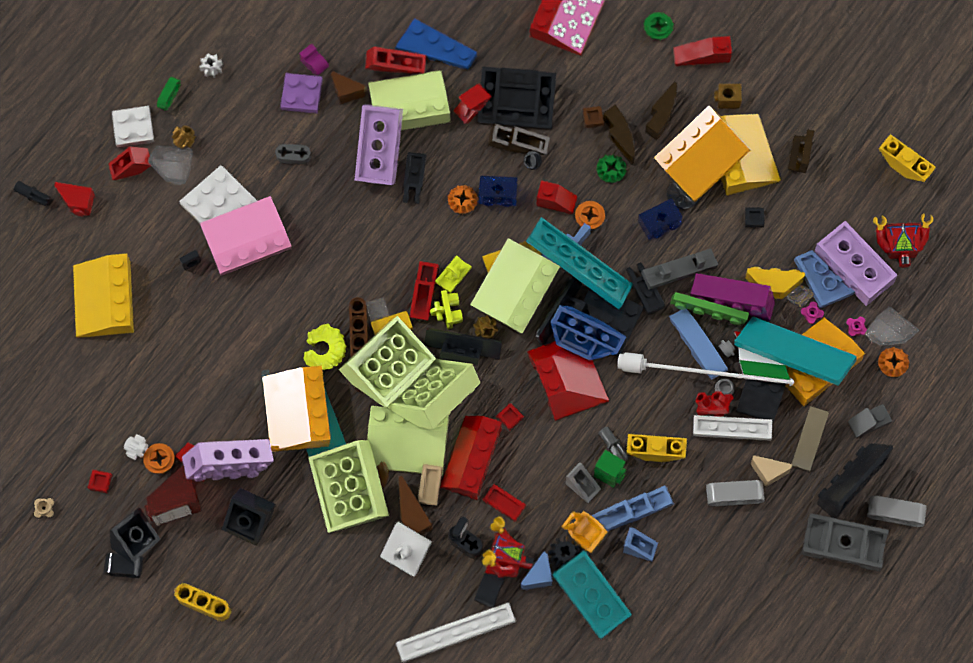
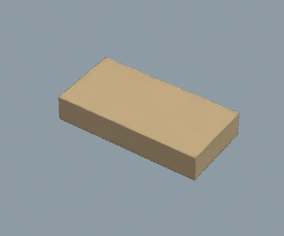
(430, 484)

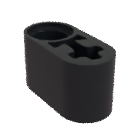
(472, 540)
(118, 566)
(489, 589)

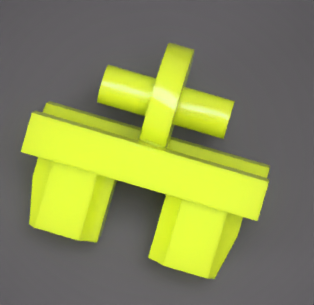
(453, 274)
(451, 317)

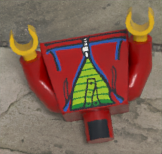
(902, 239)
(506, 553)

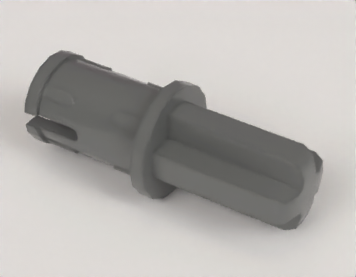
(613, 443)

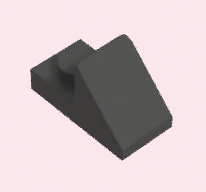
(869, 420)

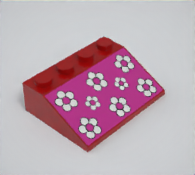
(566, 23)

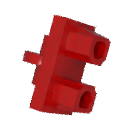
(713, 404)

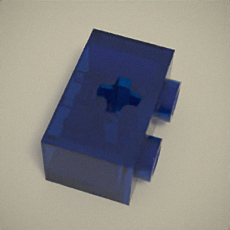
(491, 184)
(665, 212)

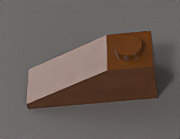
(411, 511)

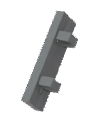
(679, 269)

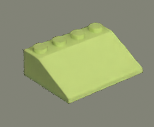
(419, 96)
(515, 285)
(388, 362)
(435, 393)
(404, 444)
(348, 486)

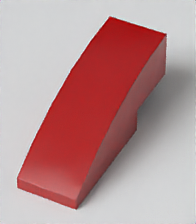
(424, 290)

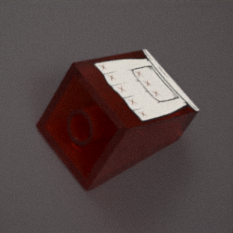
(173, 499)

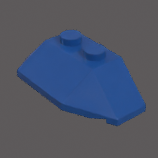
(584, 334)

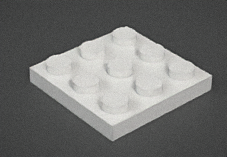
(216, 196)

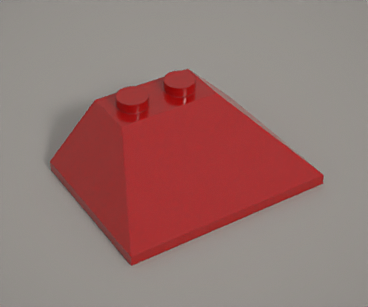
(567, 379)

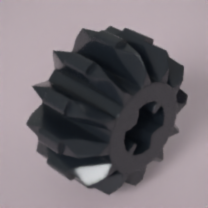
(561, 546)

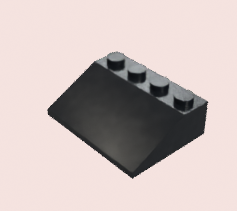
(854, 478)

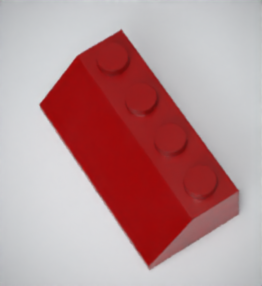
(471, 455)

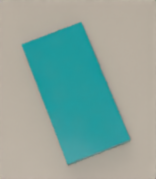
(592, 594)

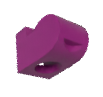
(313, 60)

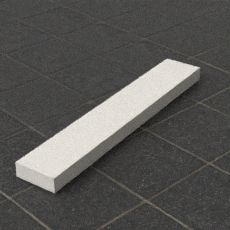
(455, 632)

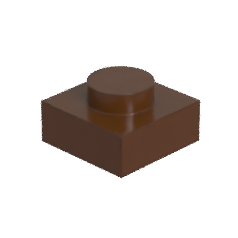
(593, 117)

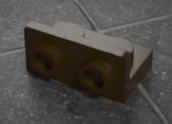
(801, 152)

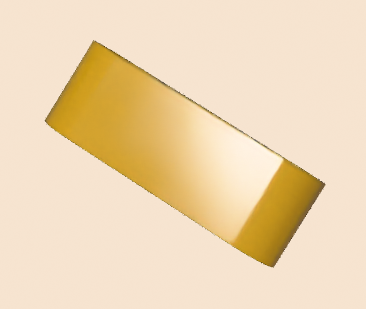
(196, 595)

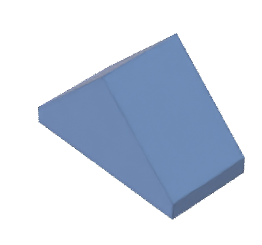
(640, 545)
(539, 574)

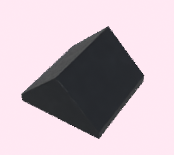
(133, 536)

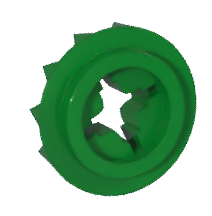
(664, 20)
(612, 176)

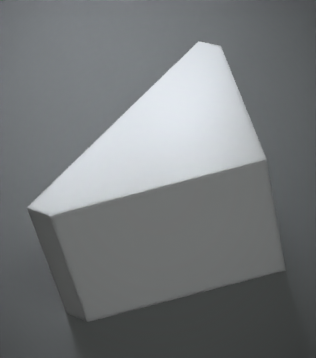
(582, 483)

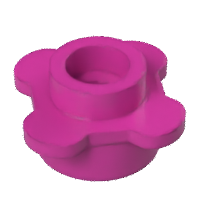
(811, 318)
(852, 330)

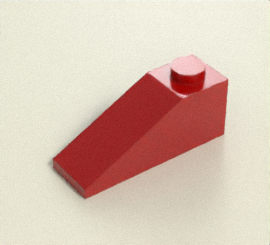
(704, 52)
(394, 61)

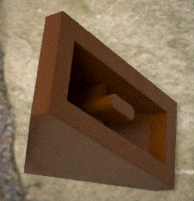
(347, 89)

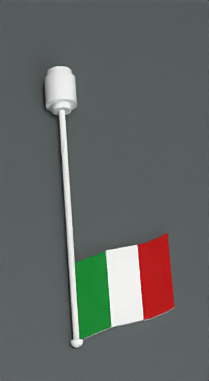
(752, 366)

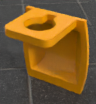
(585, 530)

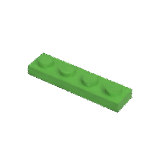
(701, 306)

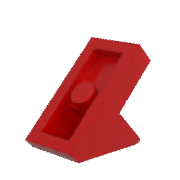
(471, 103)

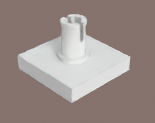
(406, 549)

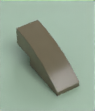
(810, 438)

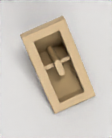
(769, 470)

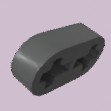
(293, 154)

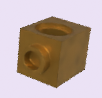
(733, 90)

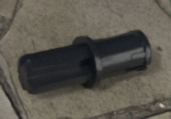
(32, 193)

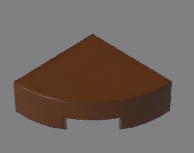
(383, 473)

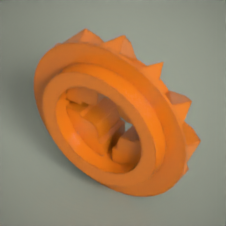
(468, 205)
(584, 209)
(887, 367)
(151, 454)

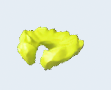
(336, 347)

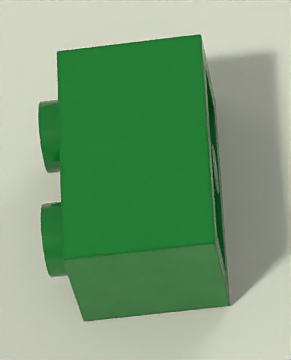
(610, 469)

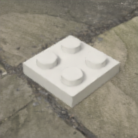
(132, 126)

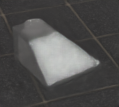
(172, 163)
(890, 329)

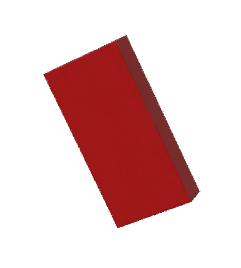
(504, 502)

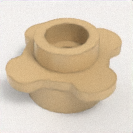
(40, 503)

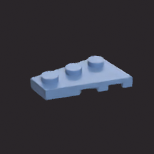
(821, 280)

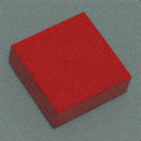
(509, 416)
(99, 481)

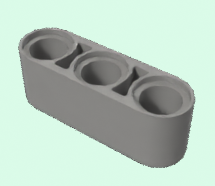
(735, 493)
(897, 511)

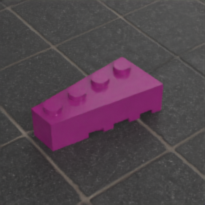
(736, 294)

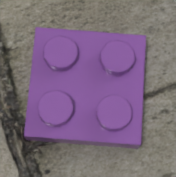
(301, 93)

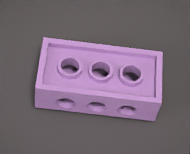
(367, 149)
(860, 252)
(227, 459)

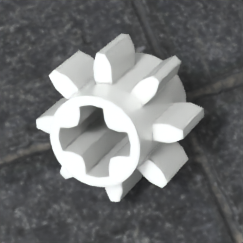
(211, 60)
(135, 446)

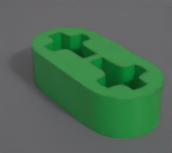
(168, 93)

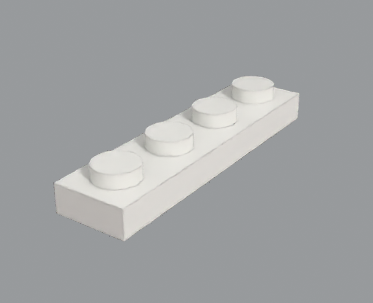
(732, 427)

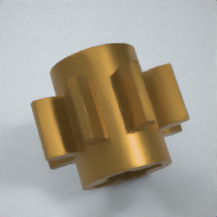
(183, 137)
(485, 327)

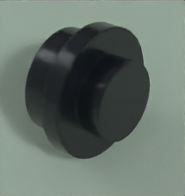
(532, 160)

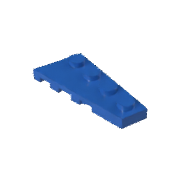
(435, 45)

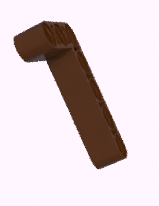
(357, 335)

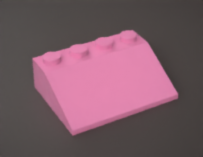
(245, 235)

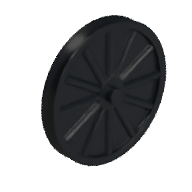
(679, 196)

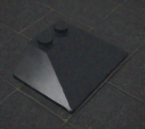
(518, 97)

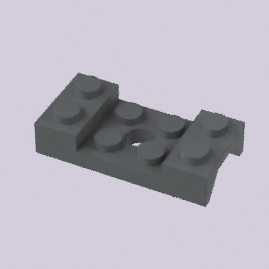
(824, 536)

